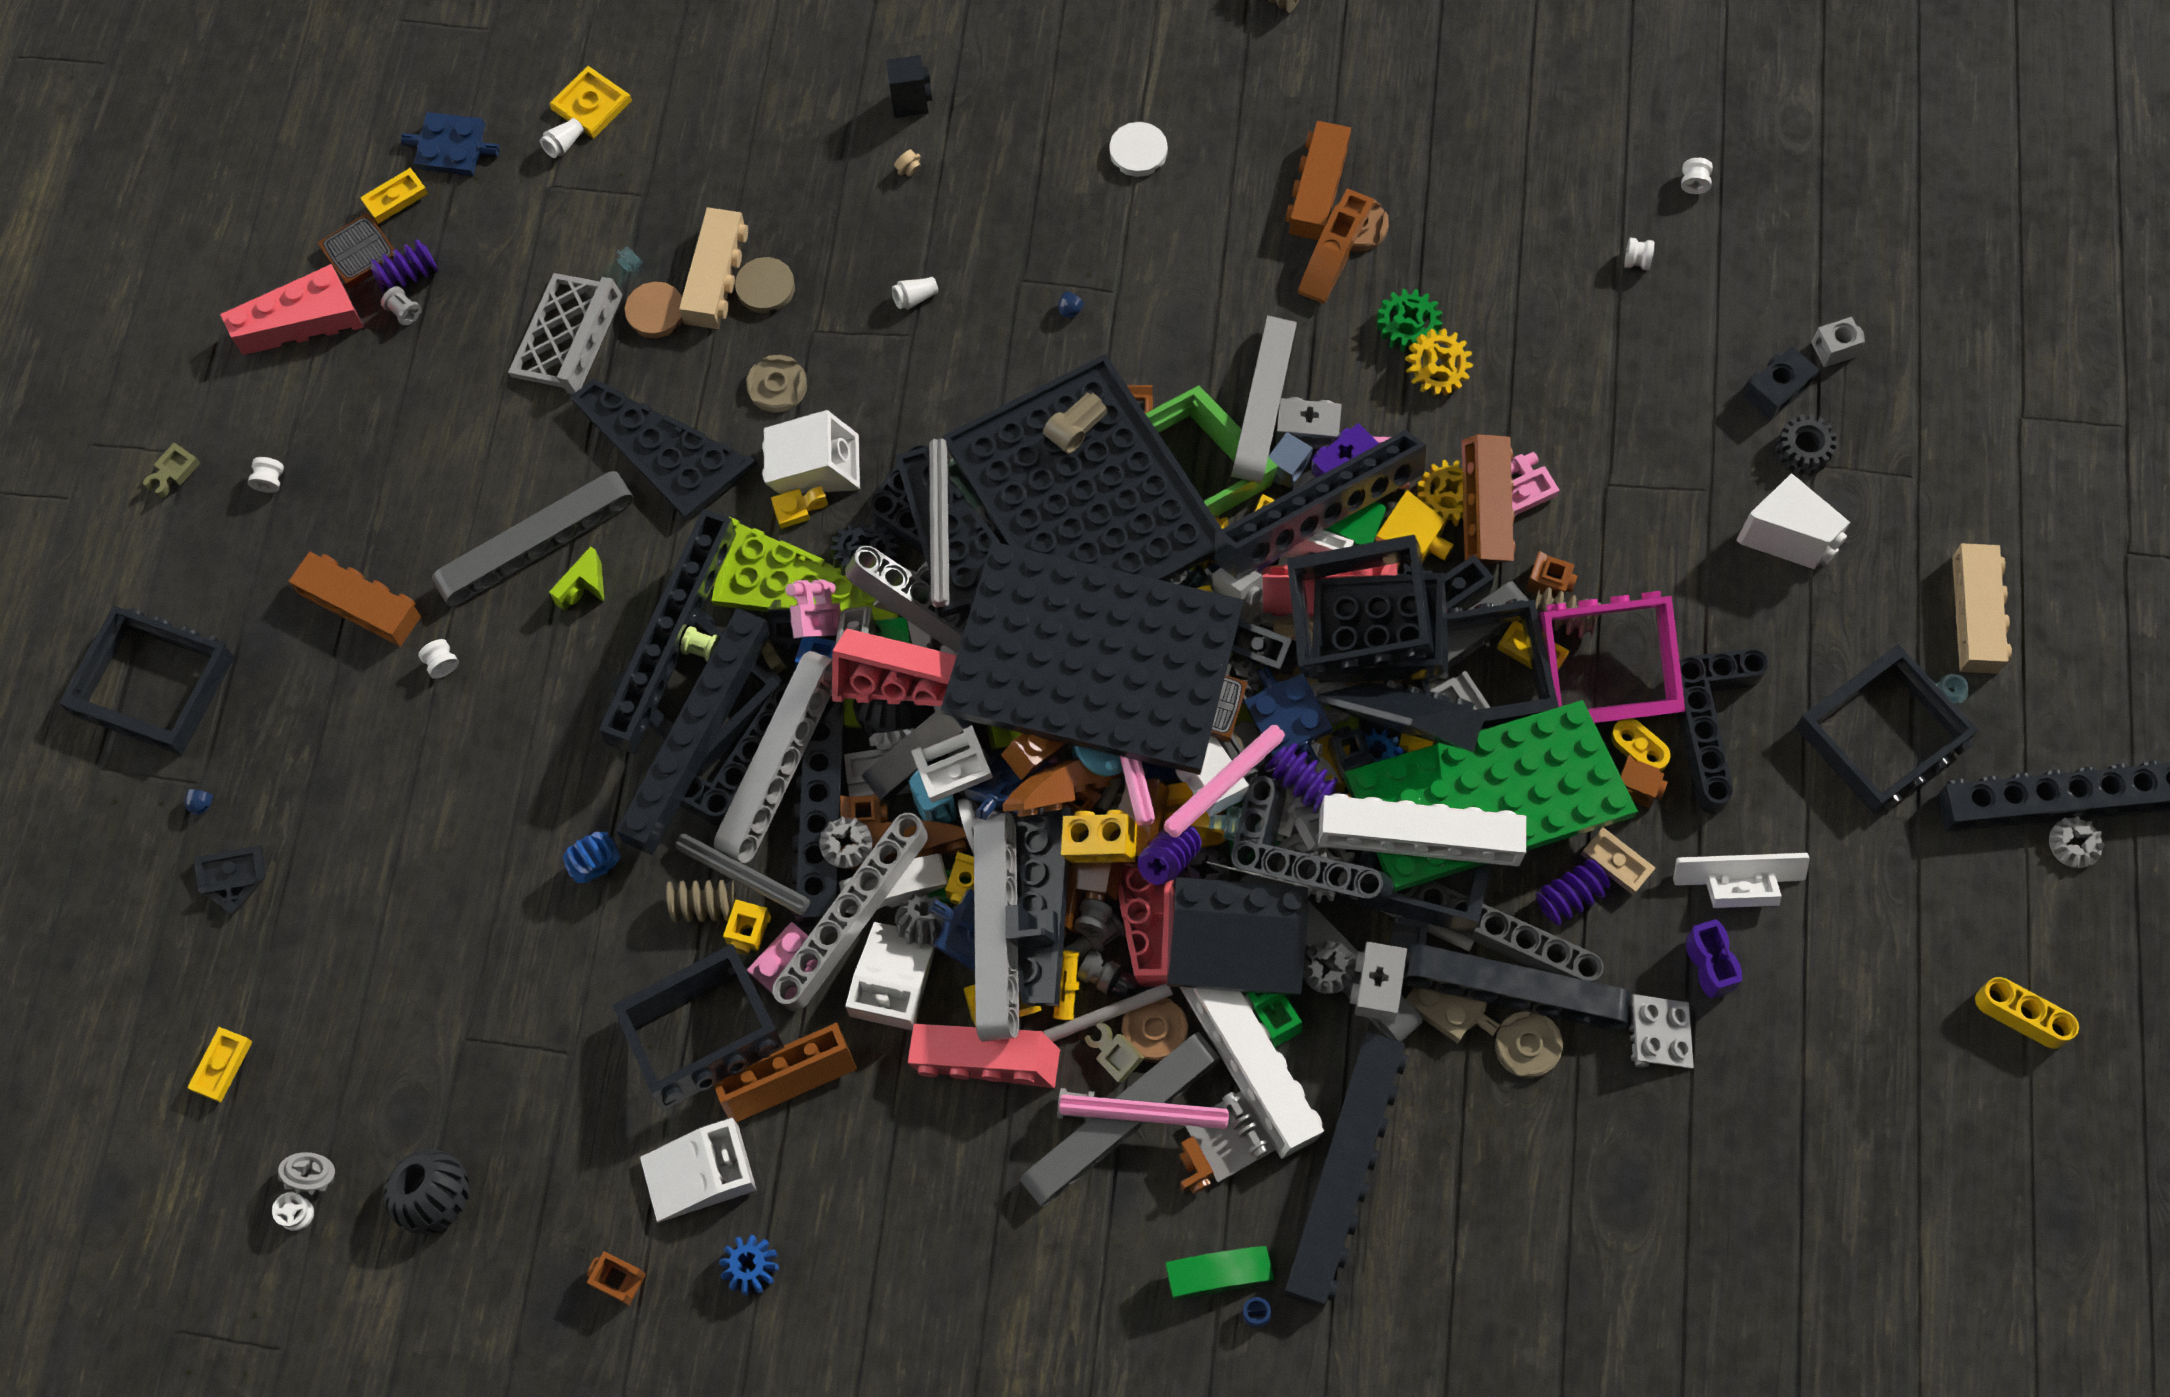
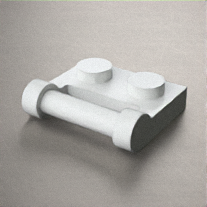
(953, 772)

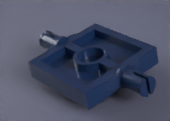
(450, 144)
(1291, 708)
(996, 790)
(958, 930)

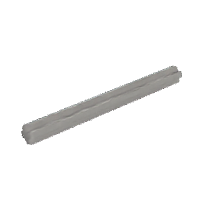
(939, 523)

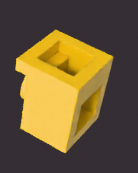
(962, 867)
(745, 916)

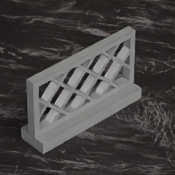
(589, 333)

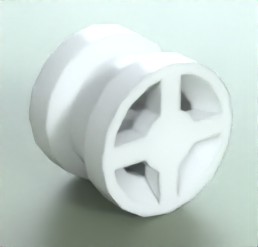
(1696, 175)
(1639, 254)
(265, 474)
(438, 658)
(287, 1206)

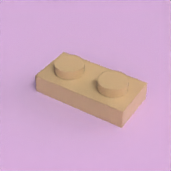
(1618, 861)

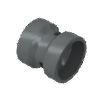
(1099, 972)

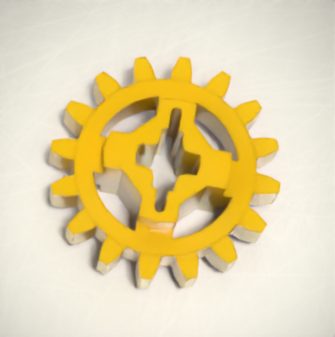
(1446, 371)
(1448, 491)

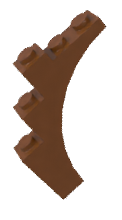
(1102, 880)

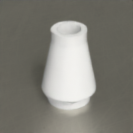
(560, 138)
(912, 292)

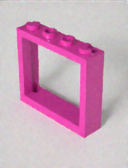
(1668, 647)

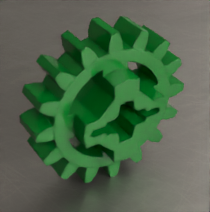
(1409, 318)

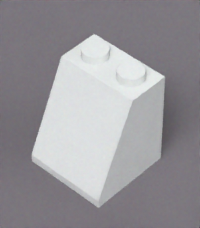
(811, 454)
(1795, 525)

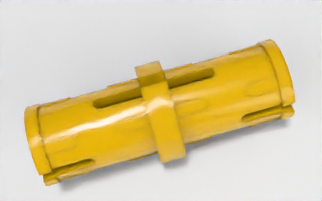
(1068, 986)

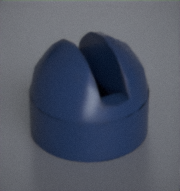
(1070, 304)
(197, 801)
(1255, 1307)

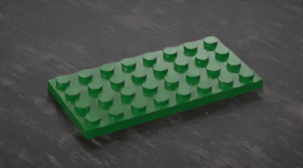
(1535, 766)

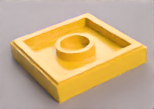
(591, 101)

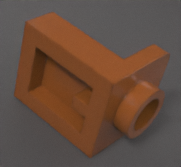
(1195, 1160)

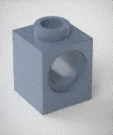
(1292, 459)

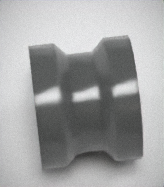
(1093, 918)

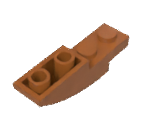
(1335, 245)
(1053, 787)
(941, 839)

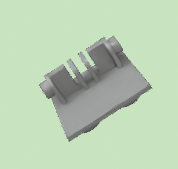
(1660, 1032)
(1238, 1144)

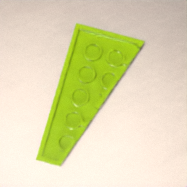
(762, 567)

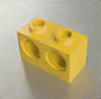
(1097, 846)

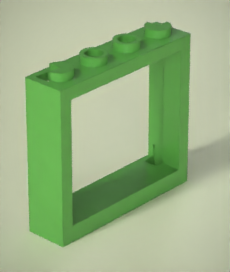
(1222, 431)

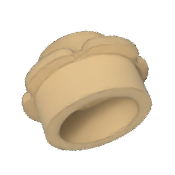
(908, 163)

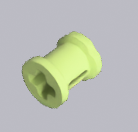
(698, 643)

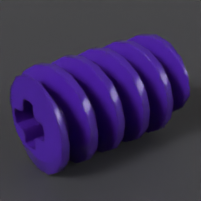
(403, 266)
(1301, 776)
(1168, 855)
(1571, 890)

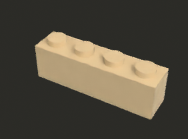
(713, 268)
(1980, 608)

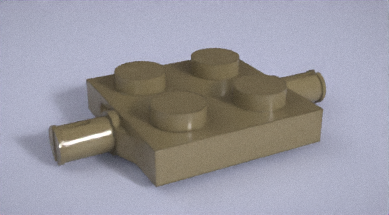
(1451, 1013)

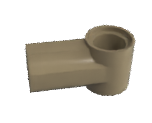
(1069, 428)

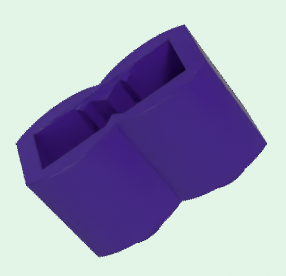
(1709, 951)

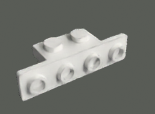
(1742, 878)

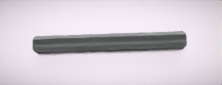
(742, 874)

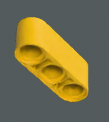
(2043, 1012)

